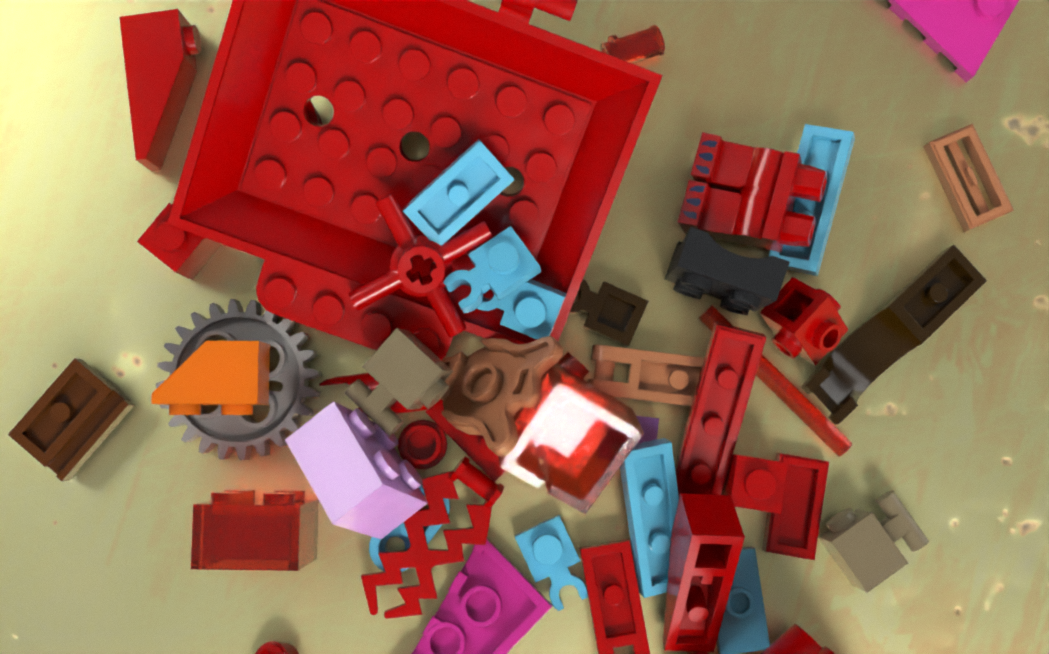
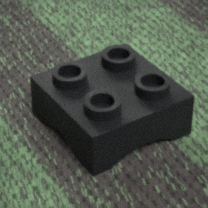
(738, 281)

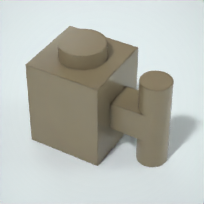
(405, 373)
(866, 546)

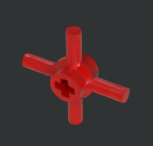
(401, 262)

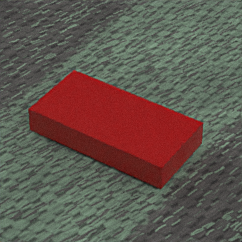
(798, 525)

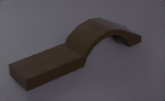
(893, 332)

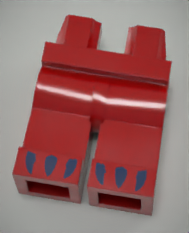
(750, 194)

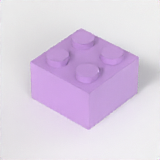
(356, 471)

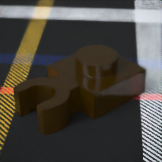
(610, 312)

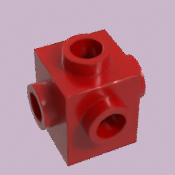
(804, 321)

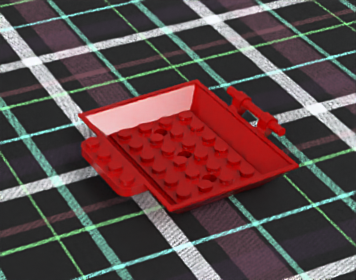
(441, 68)

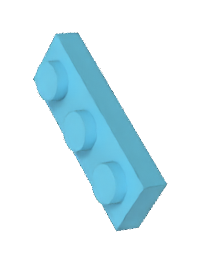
(829, 151)
(651, 508)

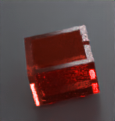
(577, 435)
(254, 533)

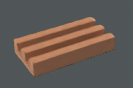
(952, 186)

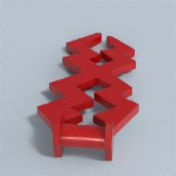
(418, 554)

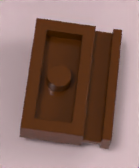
(71, 419)

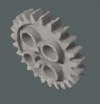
(285, 405)

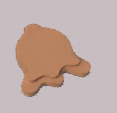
(495, 385)

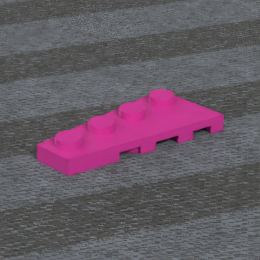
(957, 27)
(485, 608)

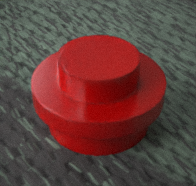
(422, 444)

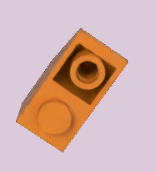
(219, 374)

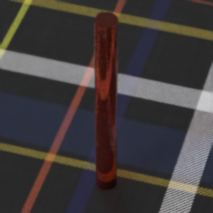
(790, 395)

